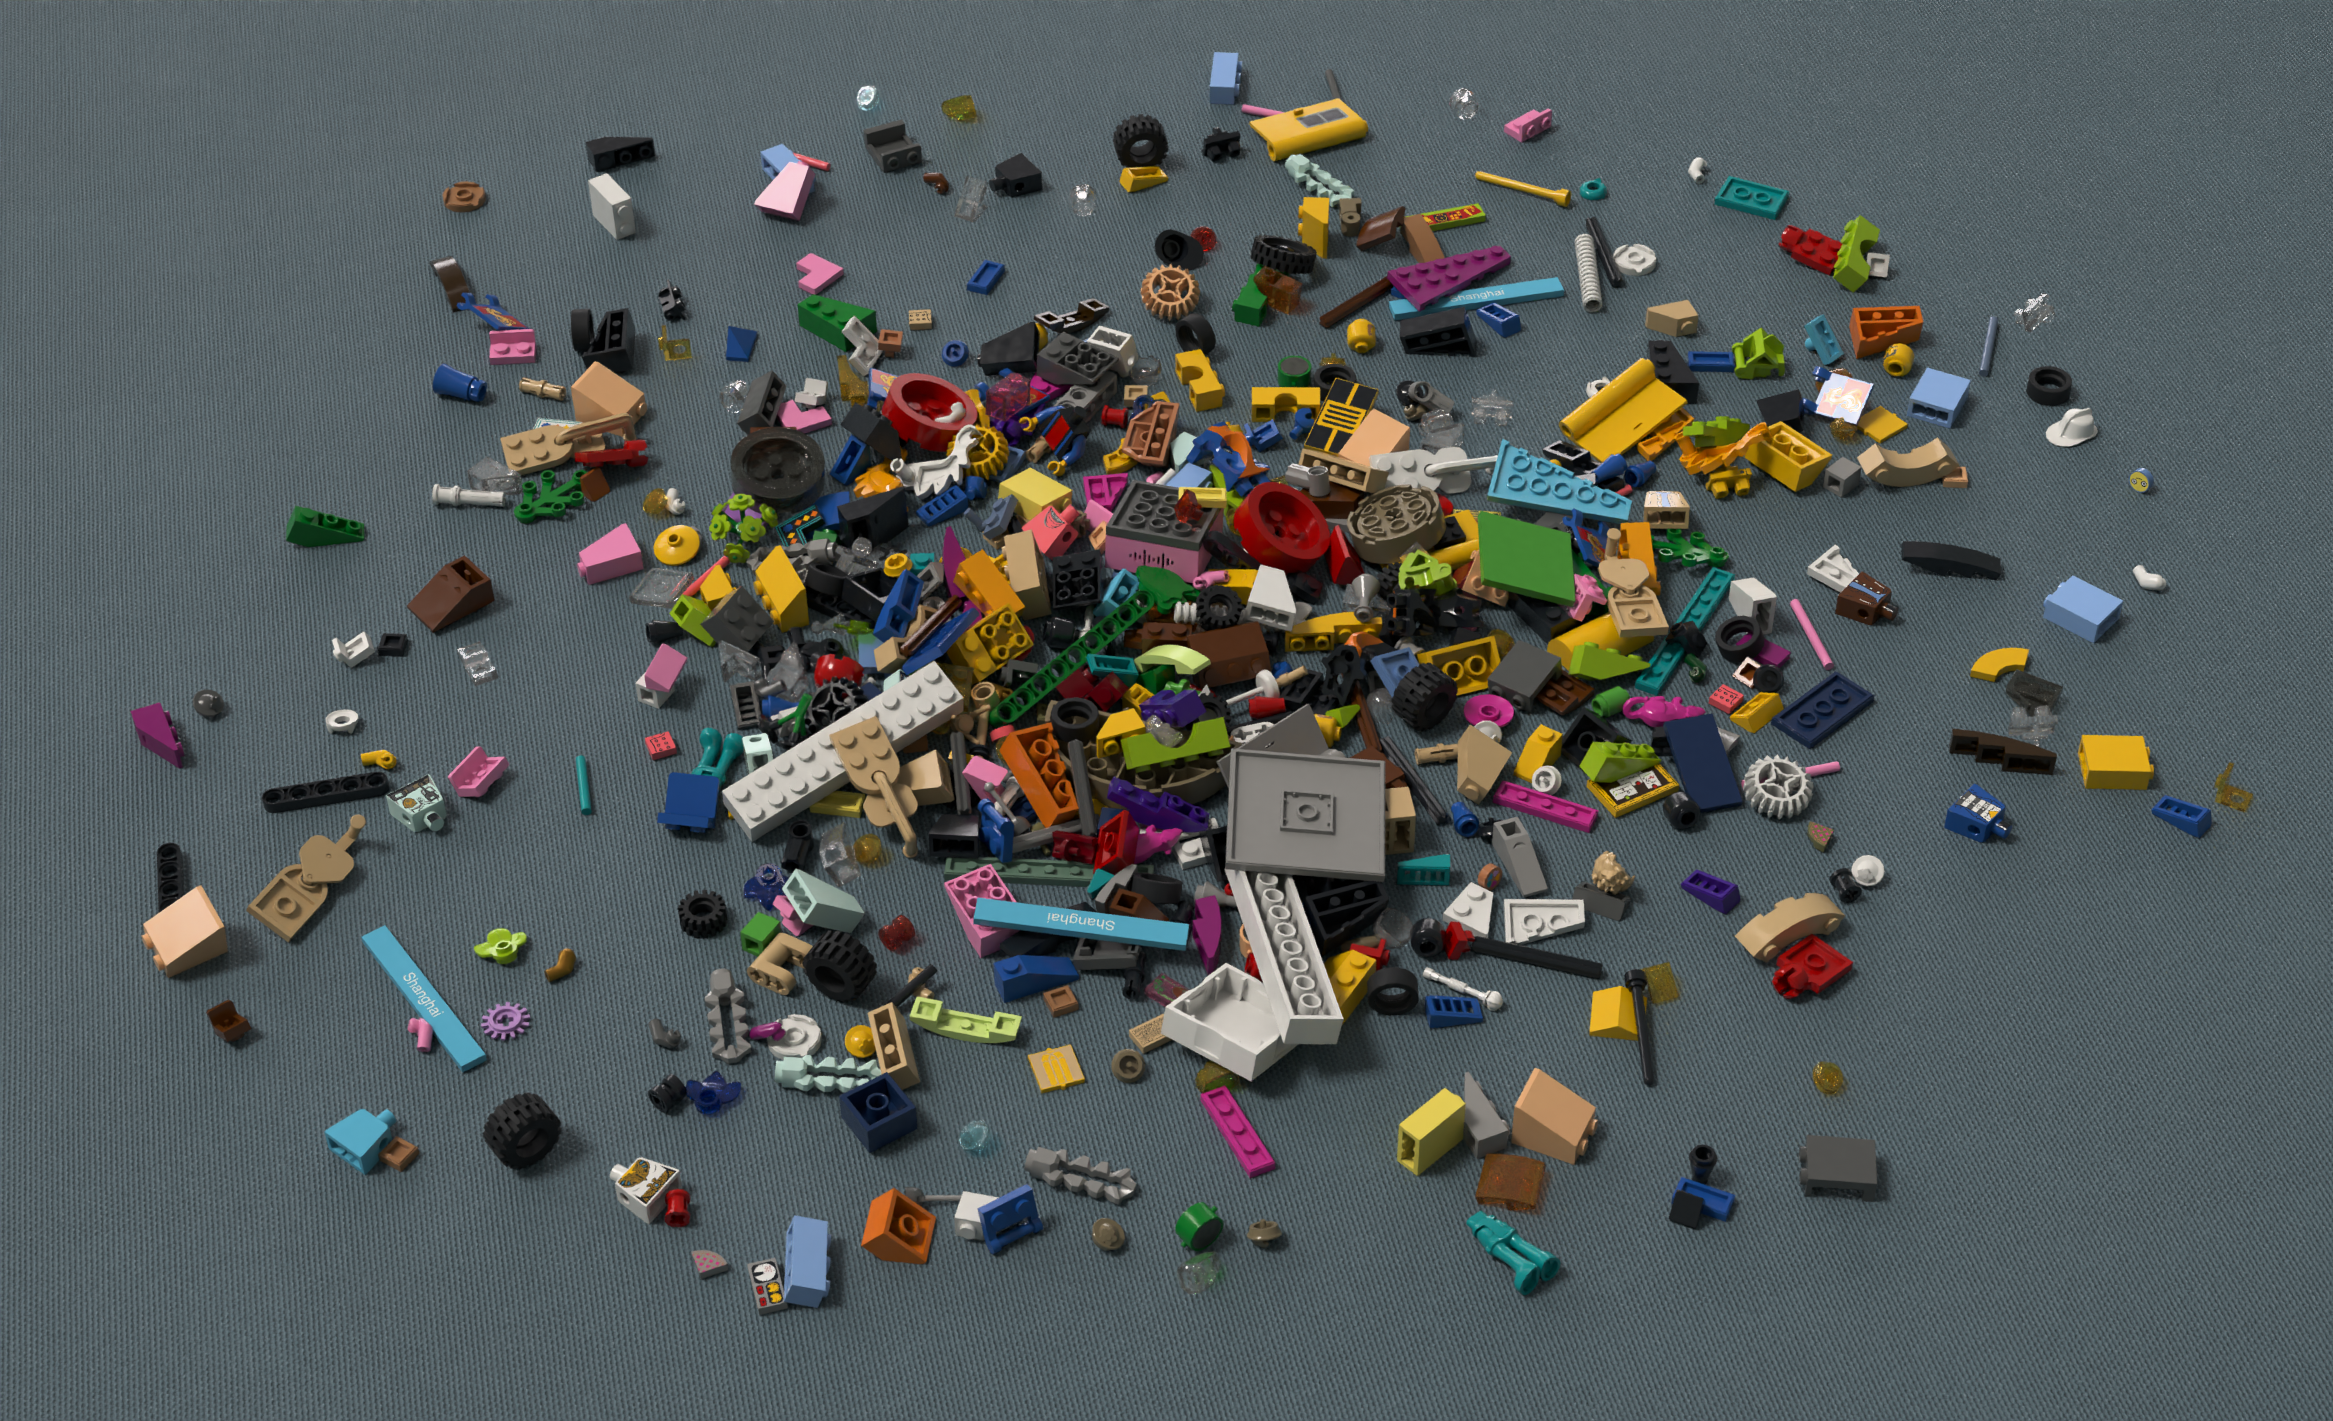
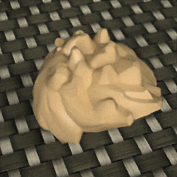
(1610, 874)

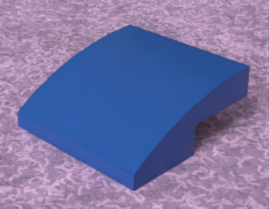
(828, 508)

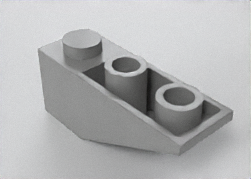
(1518, 856)
(1482, 1126)

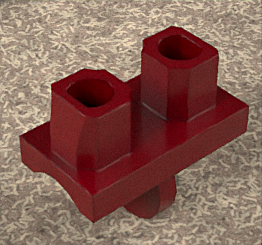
(1074, 847)

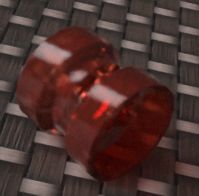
(896, 933)

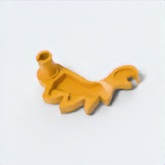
(1709, 458)
(878, 479)

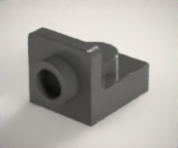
(1019, 670)

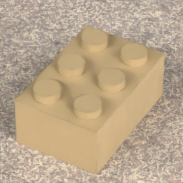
(1027, 573)

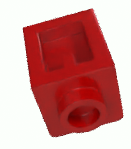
(1381, 954)

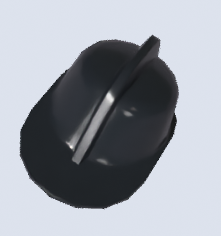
(1179, 249)

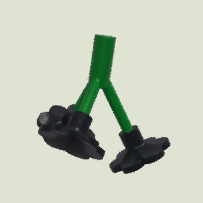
(771, 727)

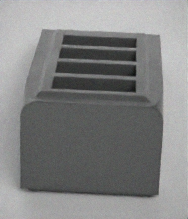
(743, 690)

